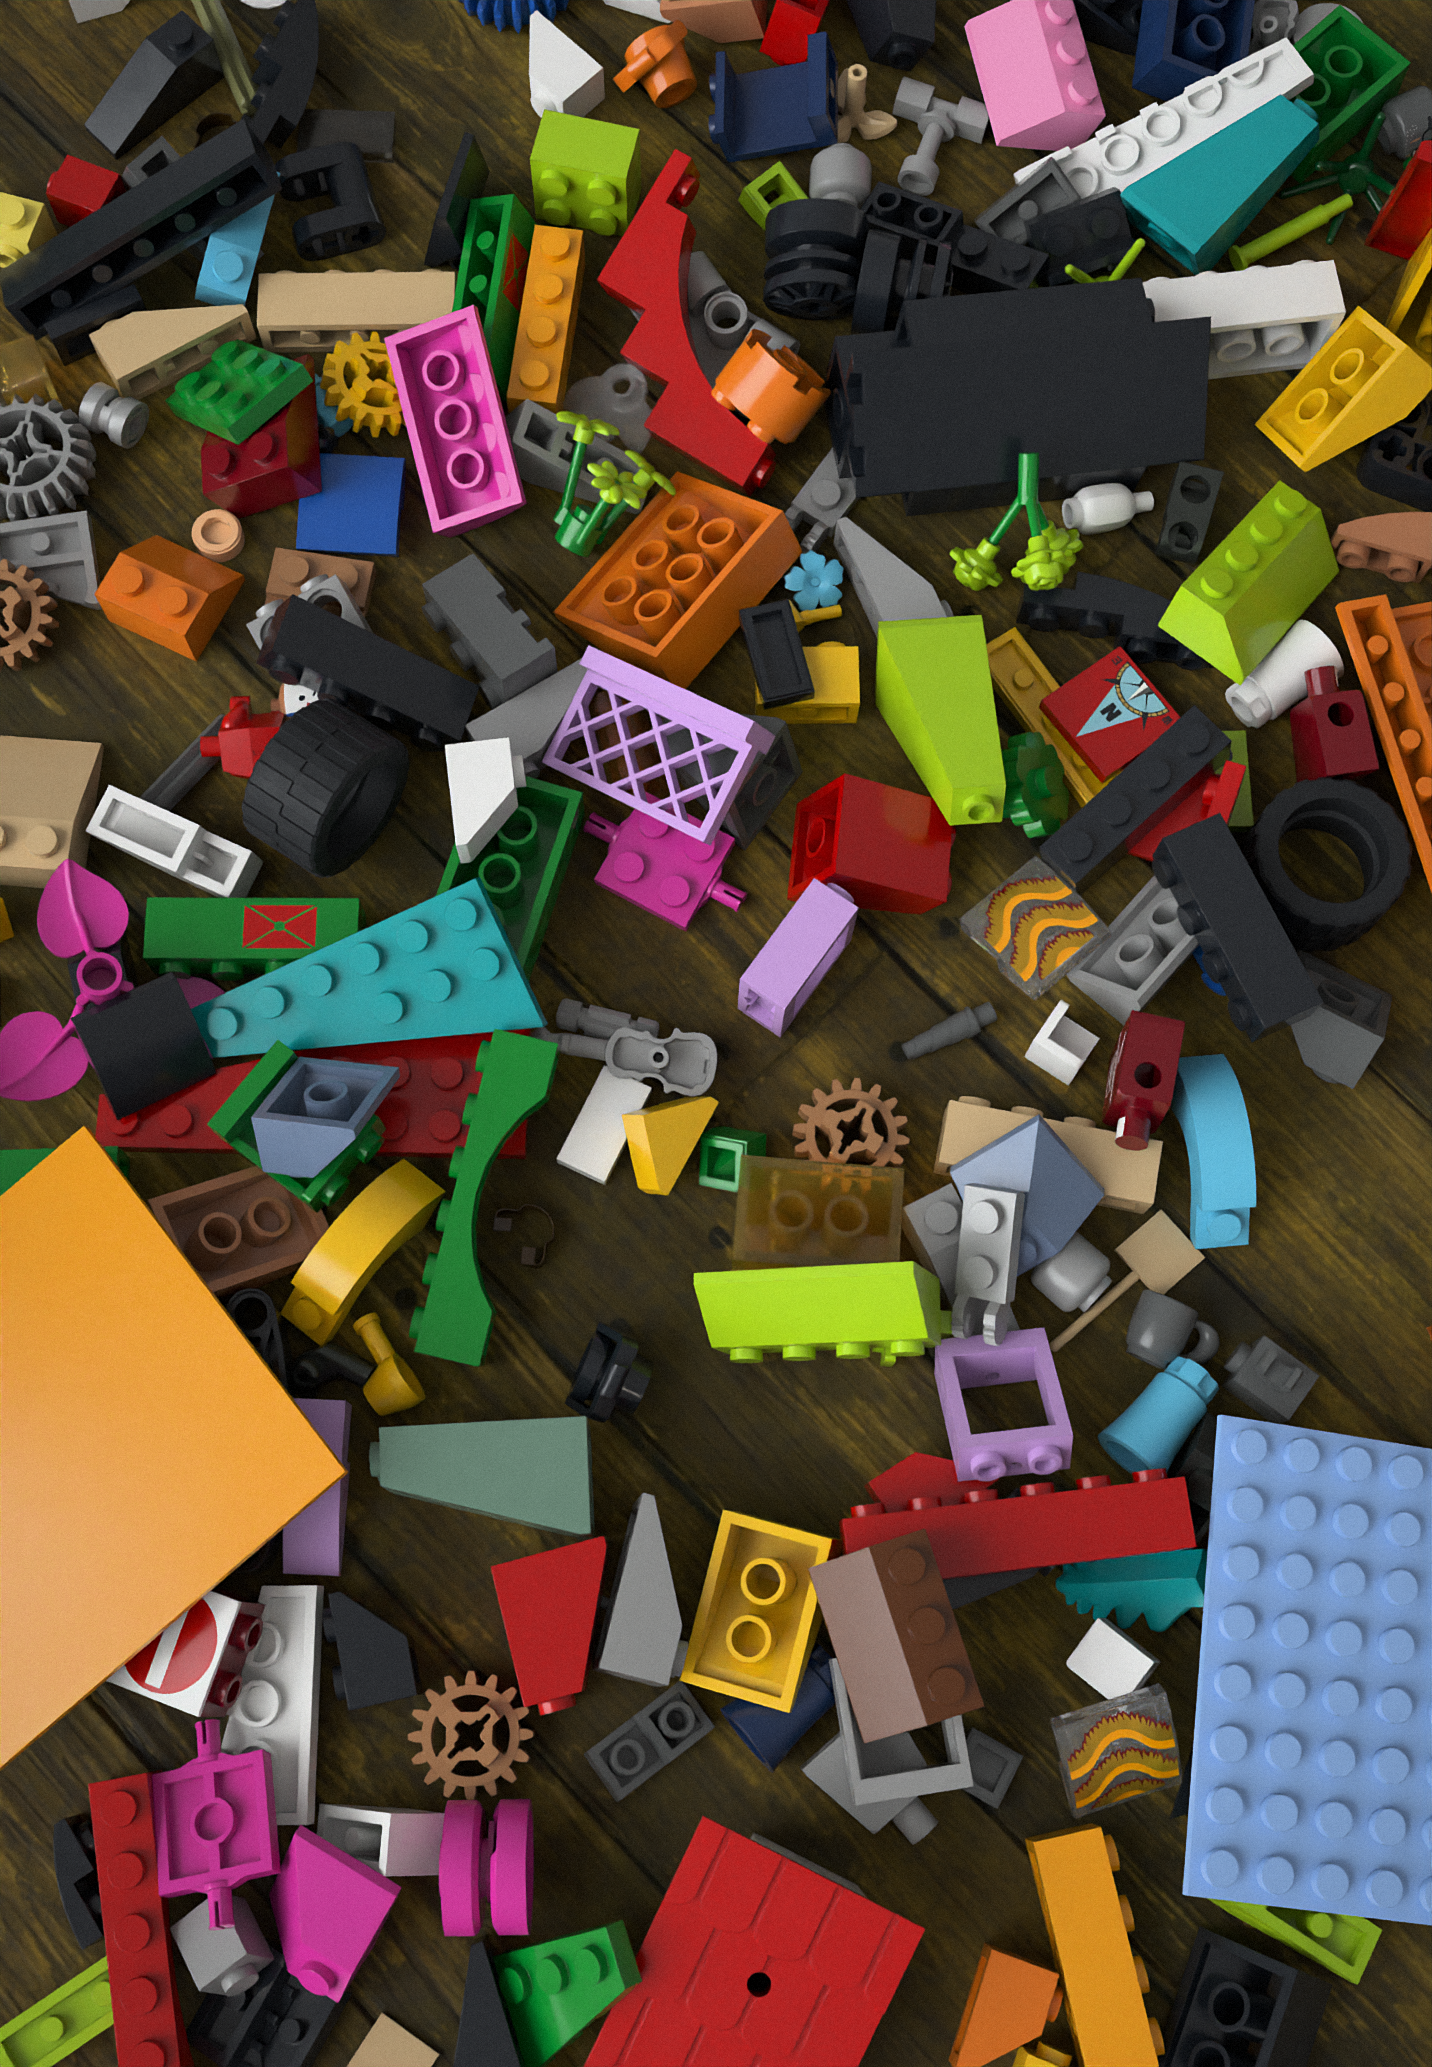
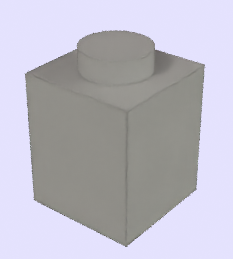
(222, 1959)

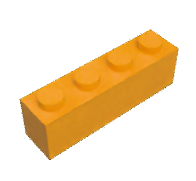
(547, 318)
(1092, 1948)

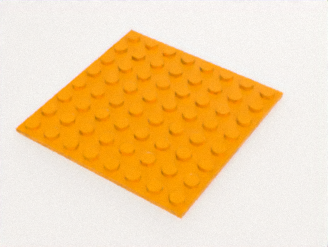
(132, 1437)

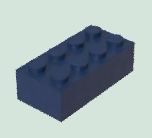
(1189, 42)

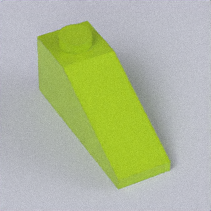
(1329, 1939)

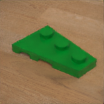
(564, 1985)

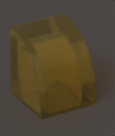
(25, 372)

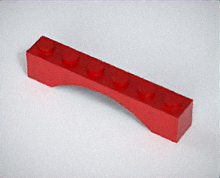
(136, 1926)

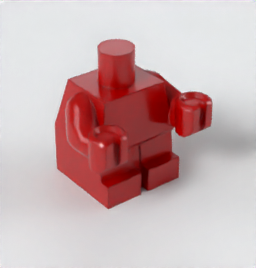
(241, 737)

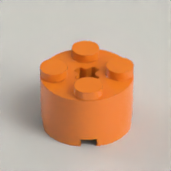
(770, 388)

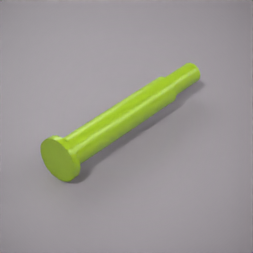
(1287, 232)

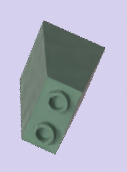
(498, 1469)

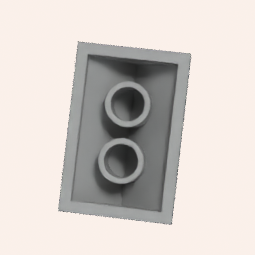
(1139, 956)

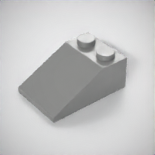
(642, 1613)

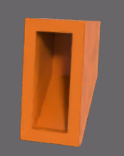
(1004, 2007)

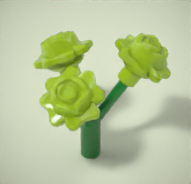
(1049, 550)

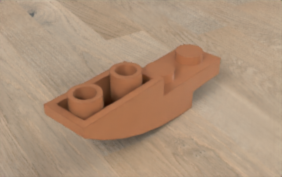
(1387, 544)

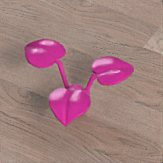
(73, 917)

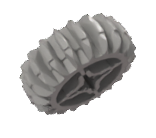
(39, 476)

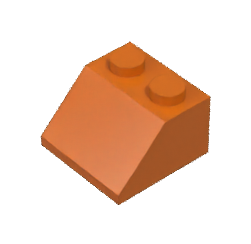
(168, 594)

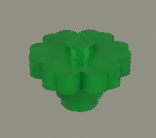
(1034, 785)

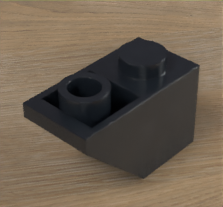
(373, 1655)

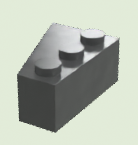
(486, 631)

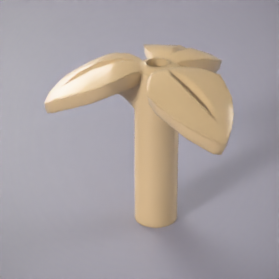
(851, 103)

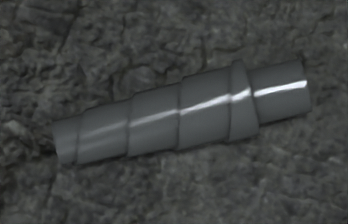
(950, 1031)

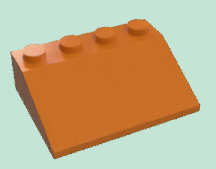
(679, 577)

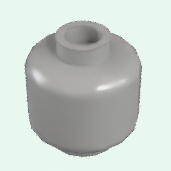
(841, 175)
(1073, 1275)

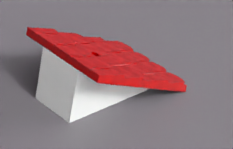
(746, 1911)

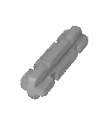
(599, 1021)

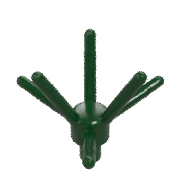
(1352, 176)

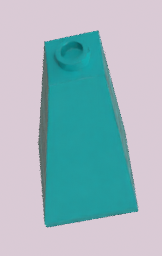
(1217, 187)

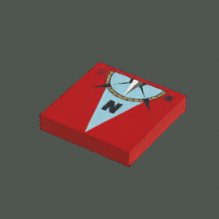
(1109, 714)

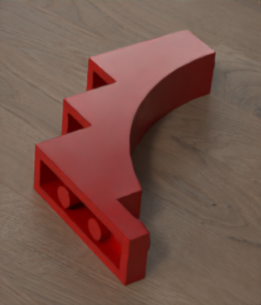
(652, 278)

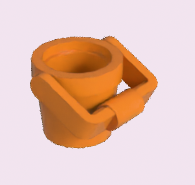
(660, 65)

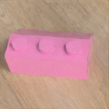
(1035, 74)

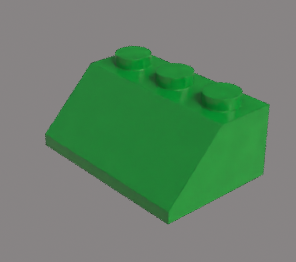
(1351, 81)

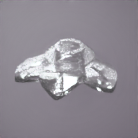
(625, 411)

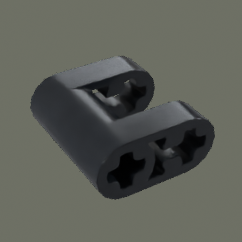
(356, 216)

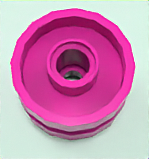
(487, 1867)

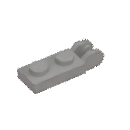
(822, 503)
(987, 1259)

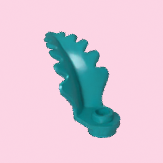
(1151, 1584)

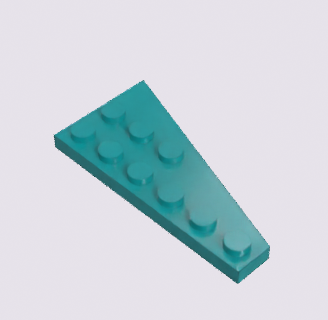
(405, 978)

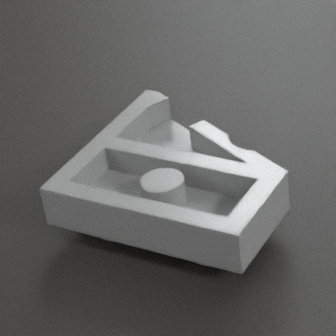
(57, 551)

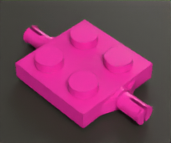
(663, 866)
(215, 1824)

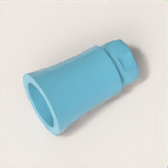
(1160, 1418)

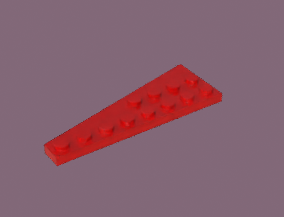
(419, 1111)

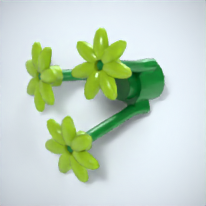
(585, 526)

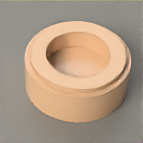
(218, 535)

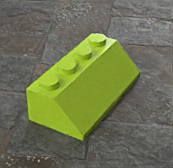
(1254, 584)
(821, 1310)

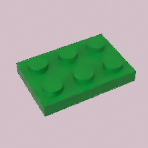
(238, 390)

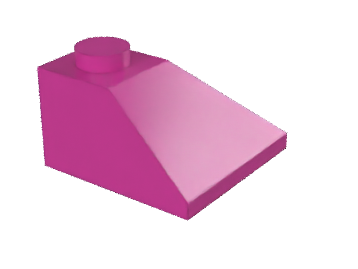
(328, 1912)

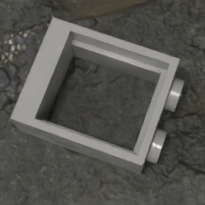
(900, 1783)

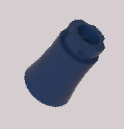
(774, 1732)

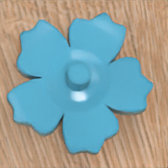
(815, 581)

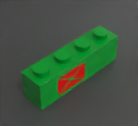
(495, 274)
(242, 933)

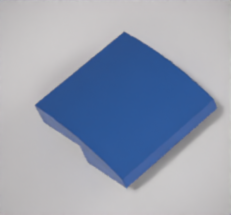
(356, 507)

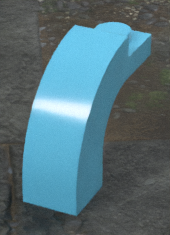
(1219, 1150)

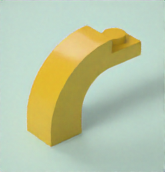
(356, 1247)

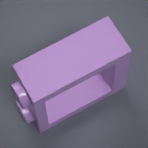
(797, 956)
(1019, 1358)

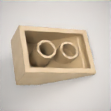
(45, 806)

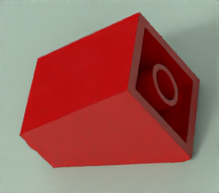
(875, 844)
(552, 1619)

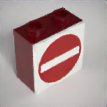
(199, 1656)

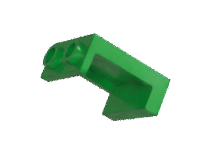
(235, 1127)

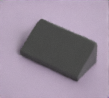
(1034, 195)

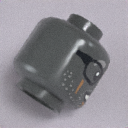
(1407, 122)

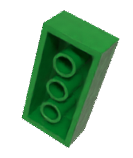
(525, 863)

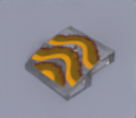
(1035, 927)
(1117, 1750)

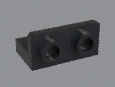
(1084, 234)

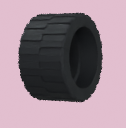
(325, 787)
(1364, 825)

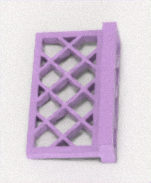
(684, 711)

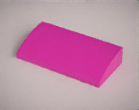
(455, 422)

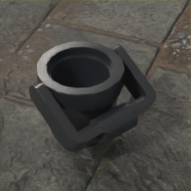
(609, 1375)

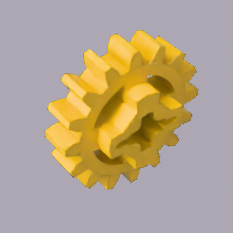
(372, 386)

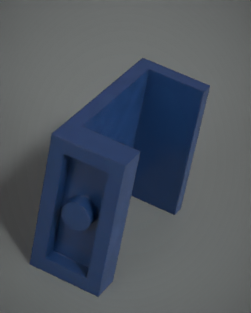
(776, 106)

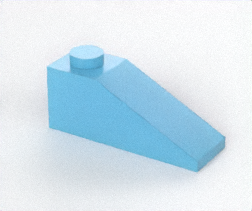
(233, 257)

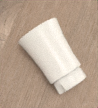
(1280, 676)

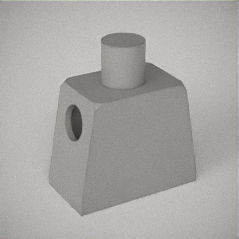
(884, 1755)

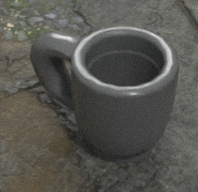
(1162, 1329)

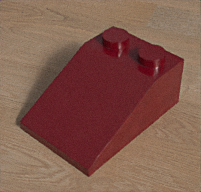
(271, 464)

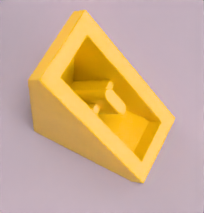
(664, 1138)

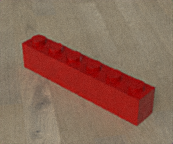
(1039, 1526)

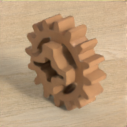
(18, 606)
(832, 1125)
(452, 1716)

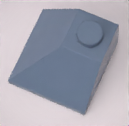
(317, 1113)
(1054, 1183)

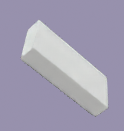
(599, 1129)

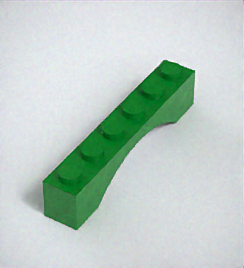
(458, 1307)

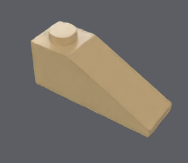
(162, 346)

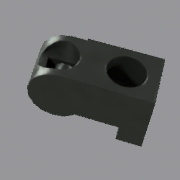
(1188, 512)

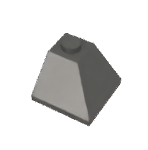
(1345, 1028)

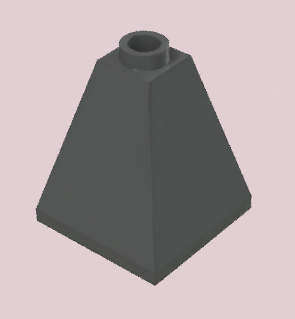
(763, 786)

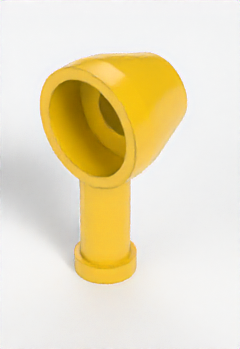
(393, 1383)

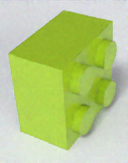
(586, 173)

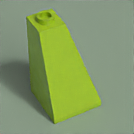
(942, 711)

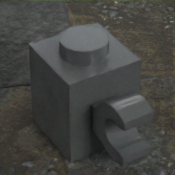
(1268, 1379)

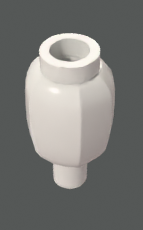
(1104, 507)

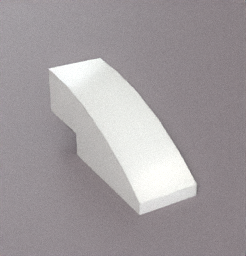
(174, 845)

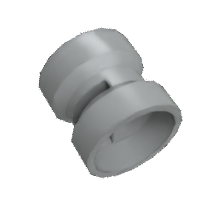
(117, 416)

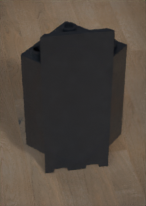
(1013, 372)

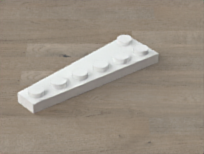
(1165, 131)

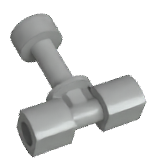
(937, 123)

